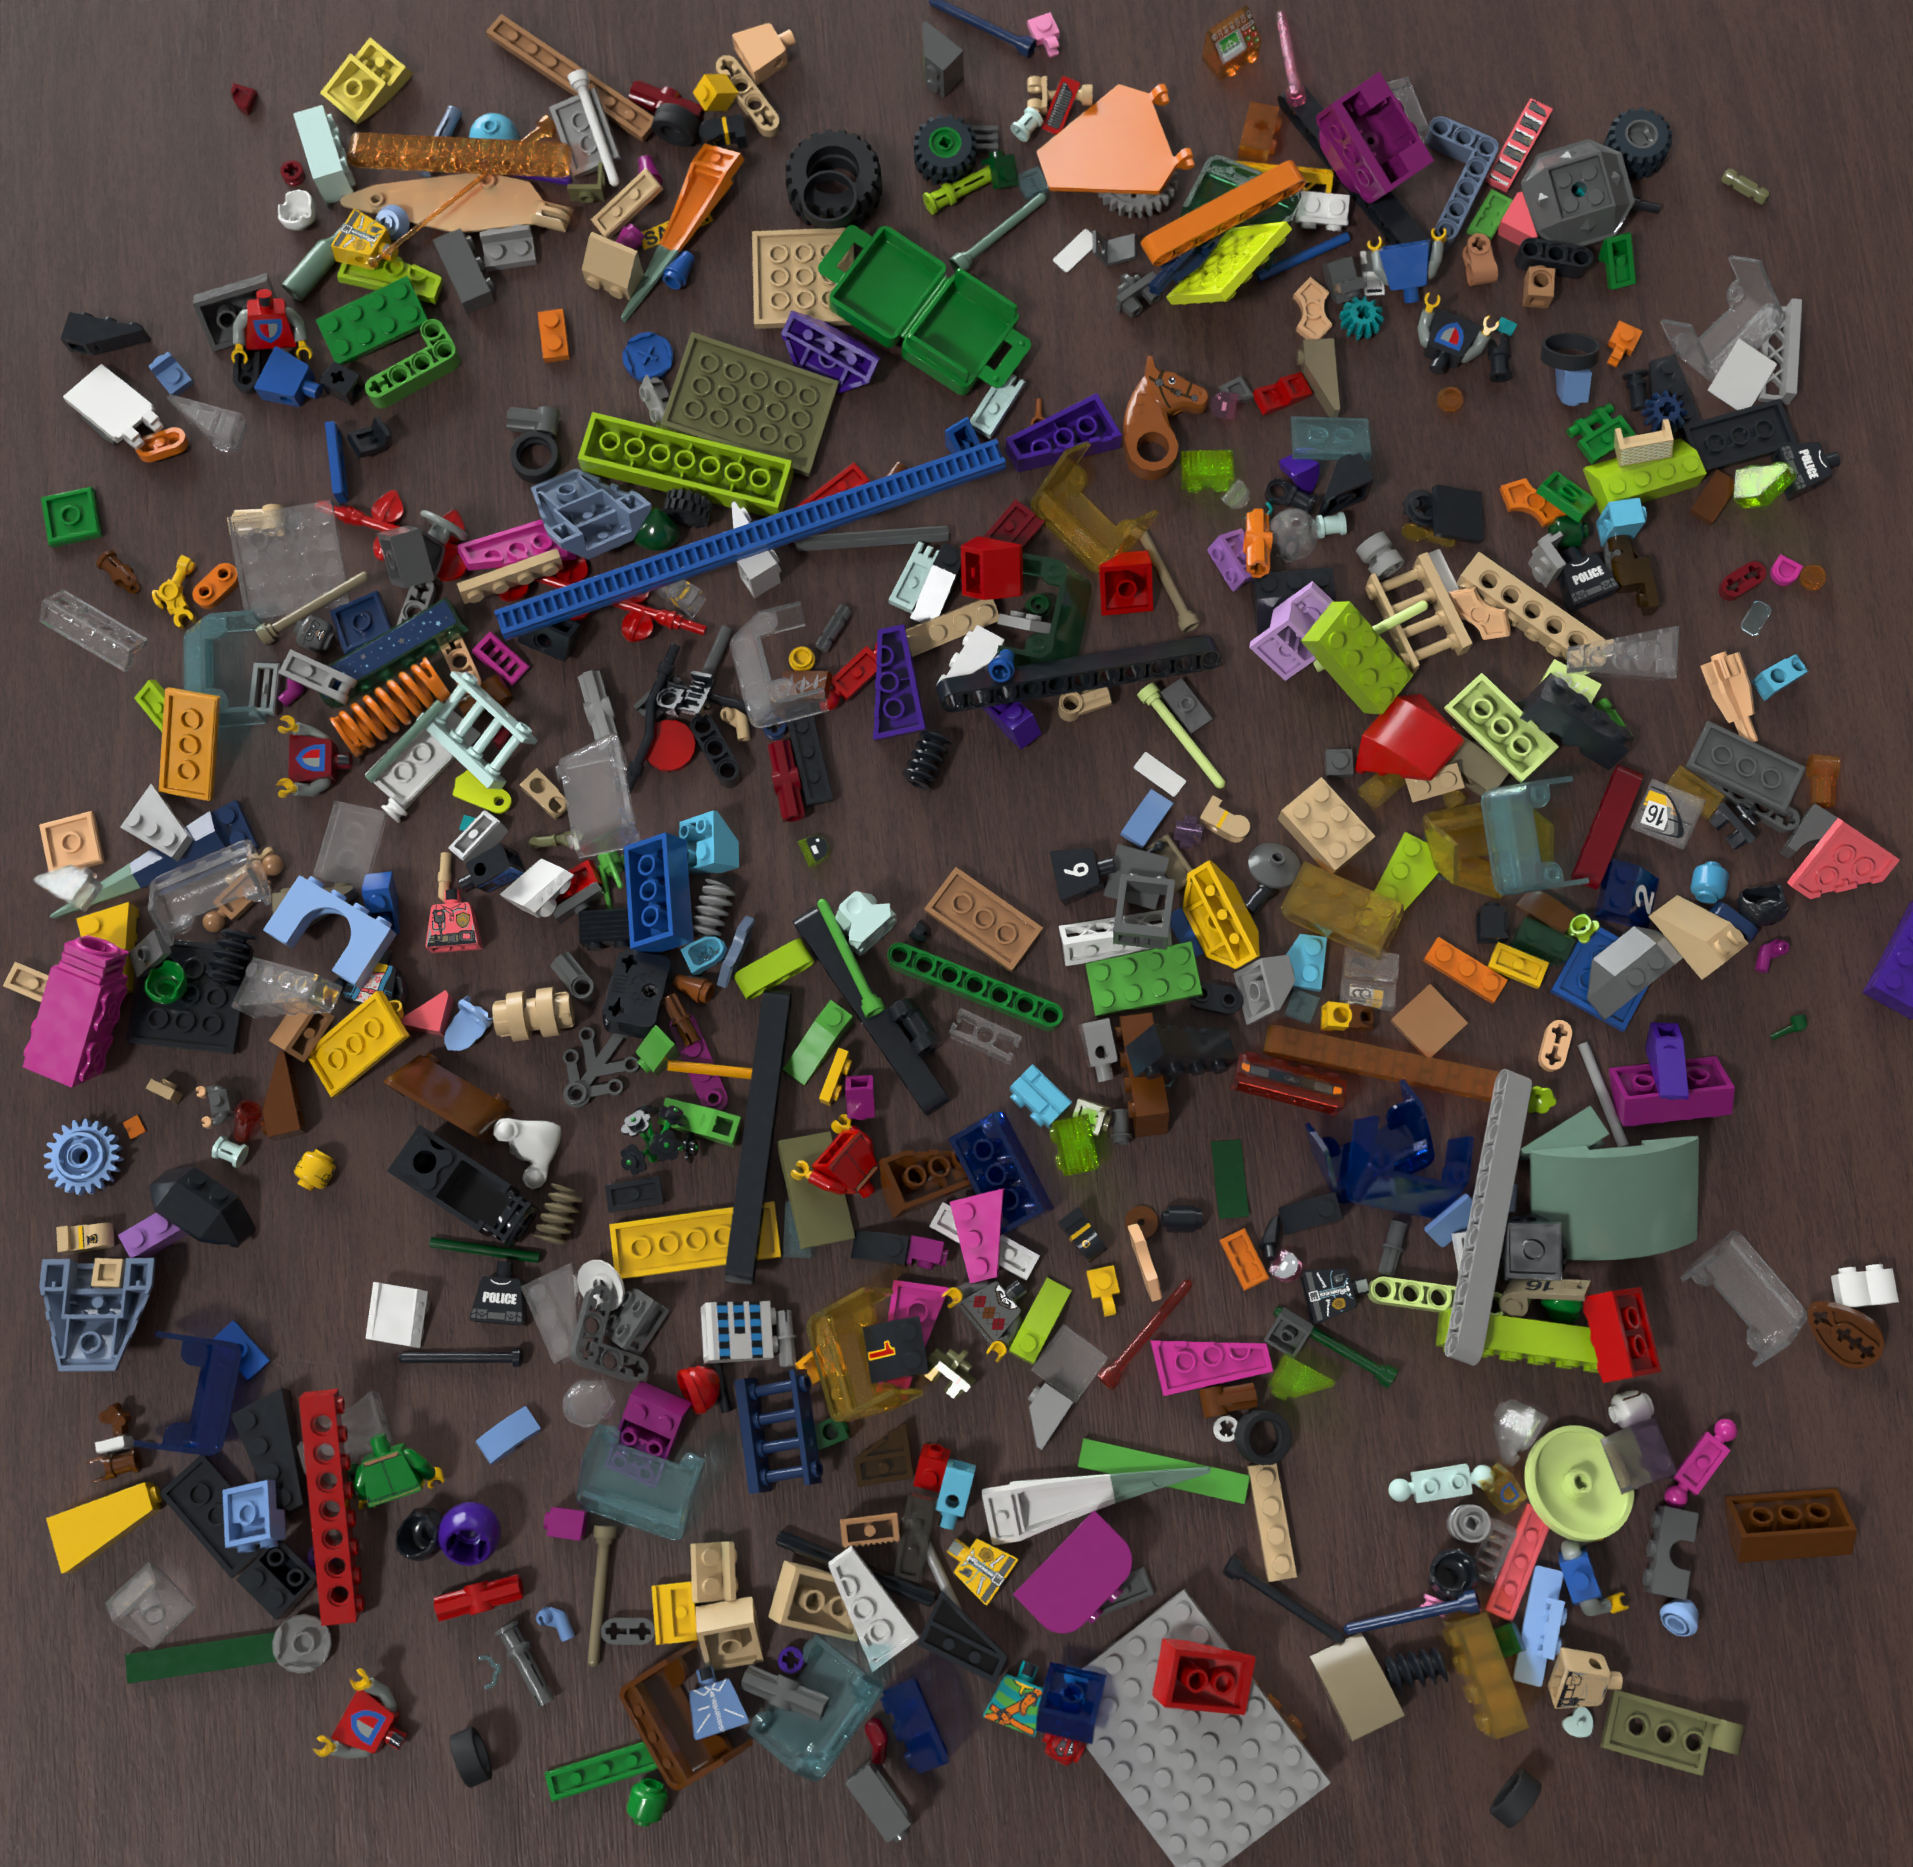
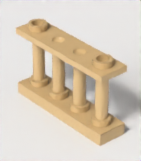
(1434, 593)

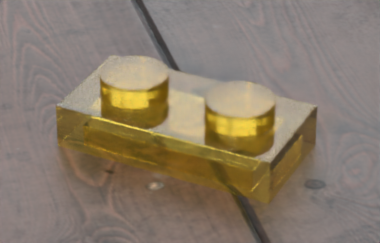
(1688, 782)
(1380, 789)

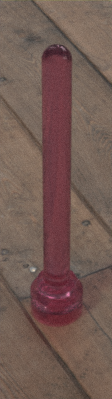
(1295, 91)

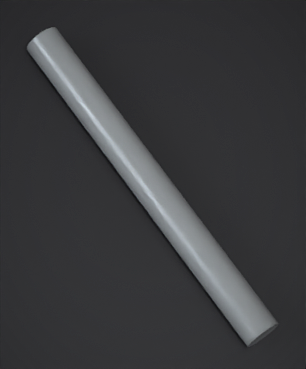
(1603, 1094)

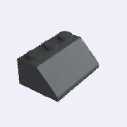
(221, 306)

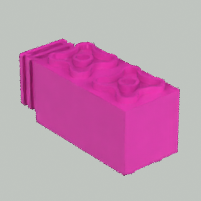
(78, 1012)

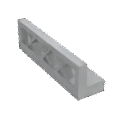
(1789, 355)

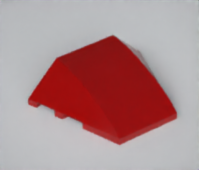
(1408, 741)

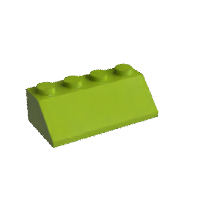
(1645, 479)

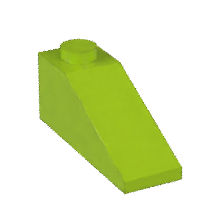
(1039, 1321)

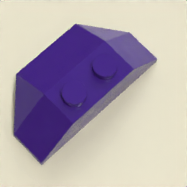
(828, 351)

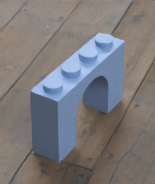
(309, 901)

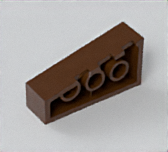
(1147, 1097)

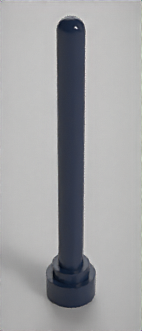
(1024, 44)
(1467, 1602)

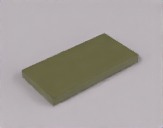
(818, 1214)

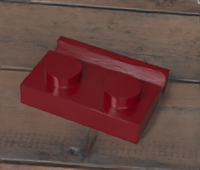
(1016, 525)

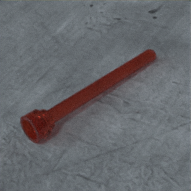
(1110, 1375)

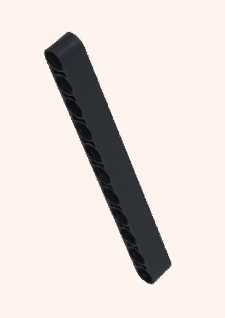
(1080, 674)
(758, 1138)

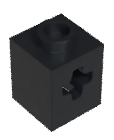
(342, 383)

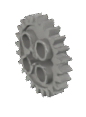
(1141, 202)

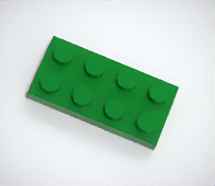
(372, 321)

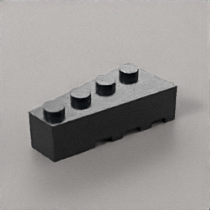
(1180, 1052)
(271, 1443)

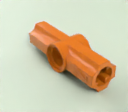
(1257, 543)

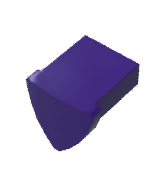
(1301, 471)

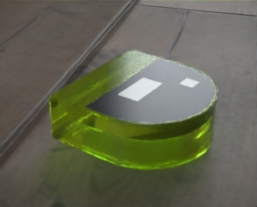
(814, 849)

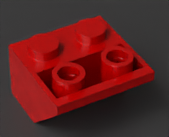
(991, 569)

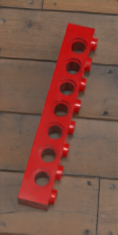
(333, 1608)

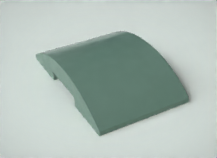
(1619, 1197)

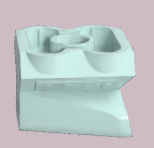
(864, 921)

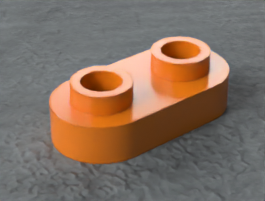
(163, 444)
(218, 587)

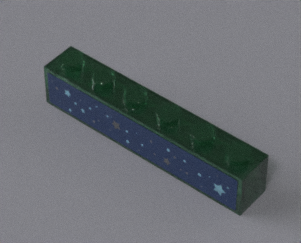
(399, 648)

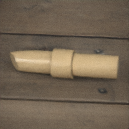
(444, 875)

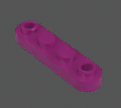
(704, 1084)

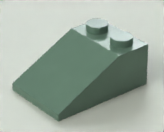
(1579, 1130)

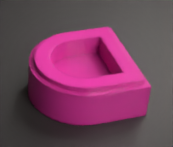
(1785, 571)

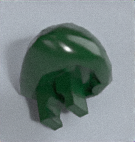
(657, 531)

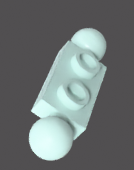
(1439, 1483)

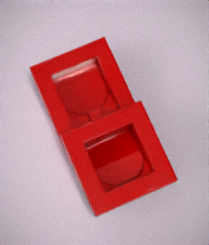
(1282, 394)
(584, 875)

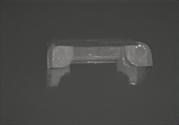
(598, 798)

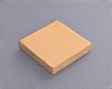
(72, 842)

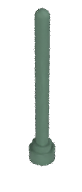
(964, 259)

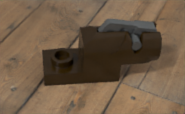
(1631, 572)

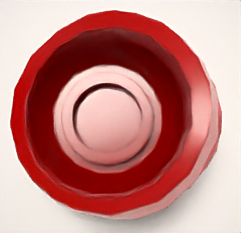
(700, 1387)

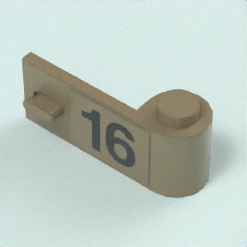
(1520, 1293)

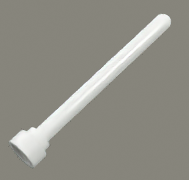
(580, 82)

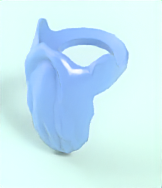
(466, 1026)

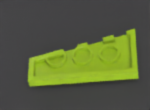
(1407, 871)

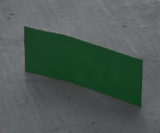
(1229, 1179)

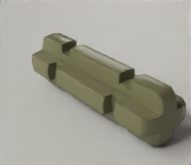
(1745, 186)

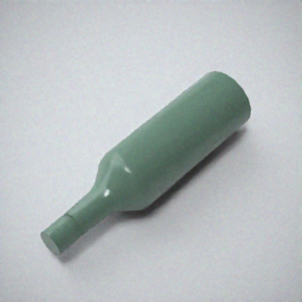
(311, 269)

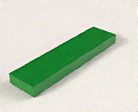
(599, 1771)

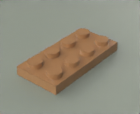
(983, 919)

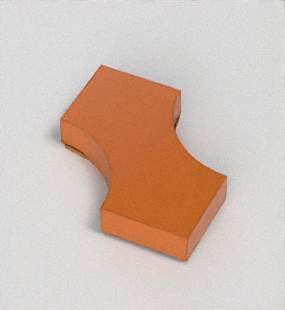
(1523, 497)

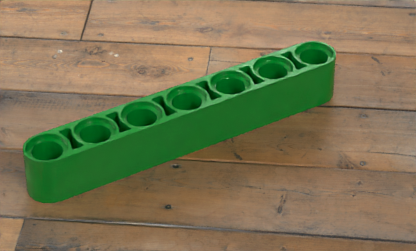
(966, 976)

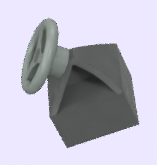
(415, 555)

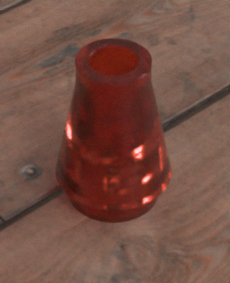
(245, 1119)

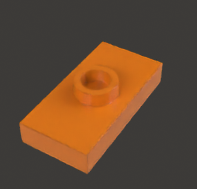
(1244, 1259)

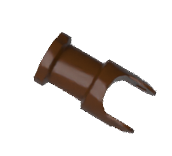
(121, 574)
(119, 1464)

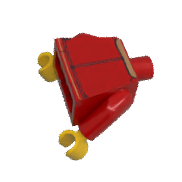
(844, 1164)

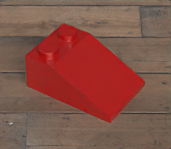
(1202, 1677)

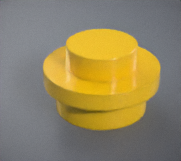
(802, 659)

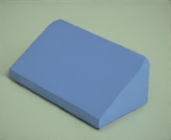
(1450, 1221)

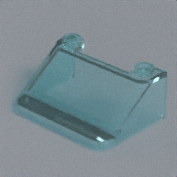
(637, 1485)

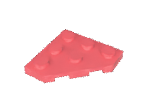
(1842, 862)

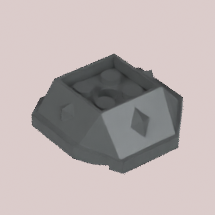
(1573, 219)

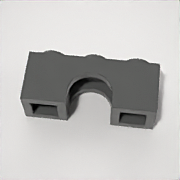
(1662, 1575)

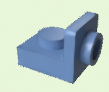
(171, 374)

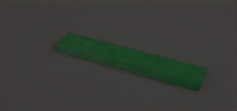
(199, 1658)

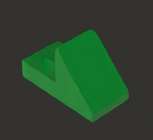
(1619, 261)

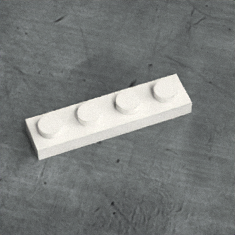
(1012, 1255)

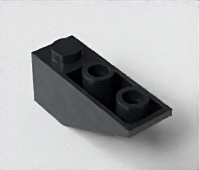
(97, 336)

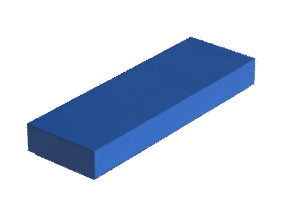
(336, 462)

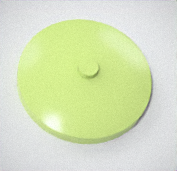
(1574, 1485)

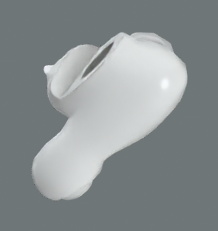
(532, 1143)

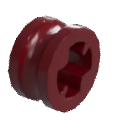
(299, 175)

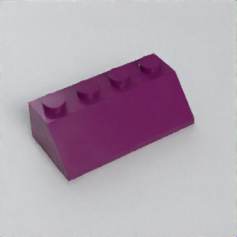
(1639, 1103)

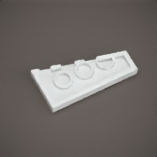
(875, 1616)

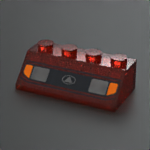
(1289, 1084)

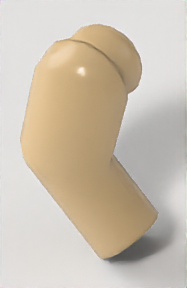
(737, 720)

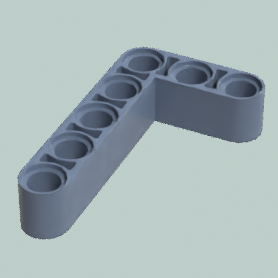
(1468, 182)

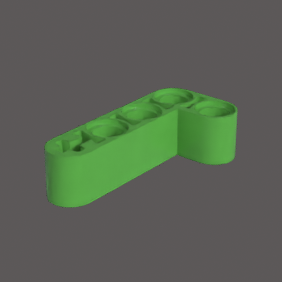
(410, 368)

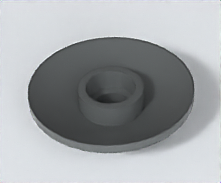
(1271, 872)

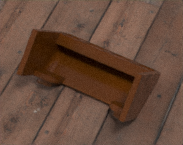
(665, 1724)

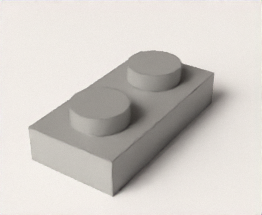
(1030, 623)

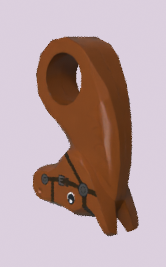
(1147, 413)

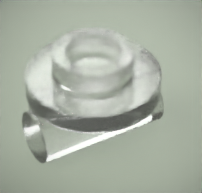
(1237, 495)

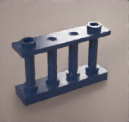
(753, 1436)

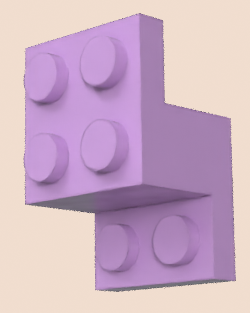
(1290, 621)

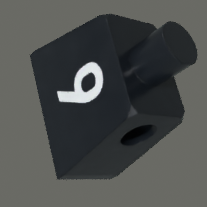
(1079, 873)

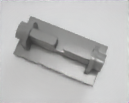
(653, 394)

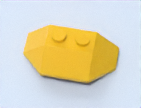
(1220, 917)

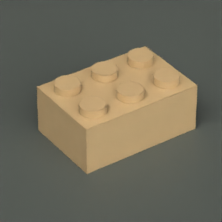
(1326, 827)

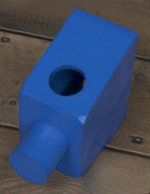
(287, 380)

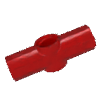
(478, 1597)

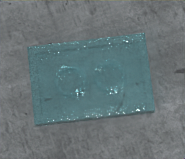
(1329, 437)

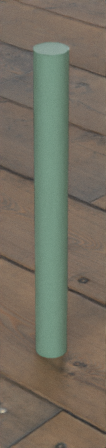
(405, 741)

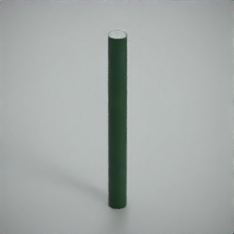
(486, 1250)

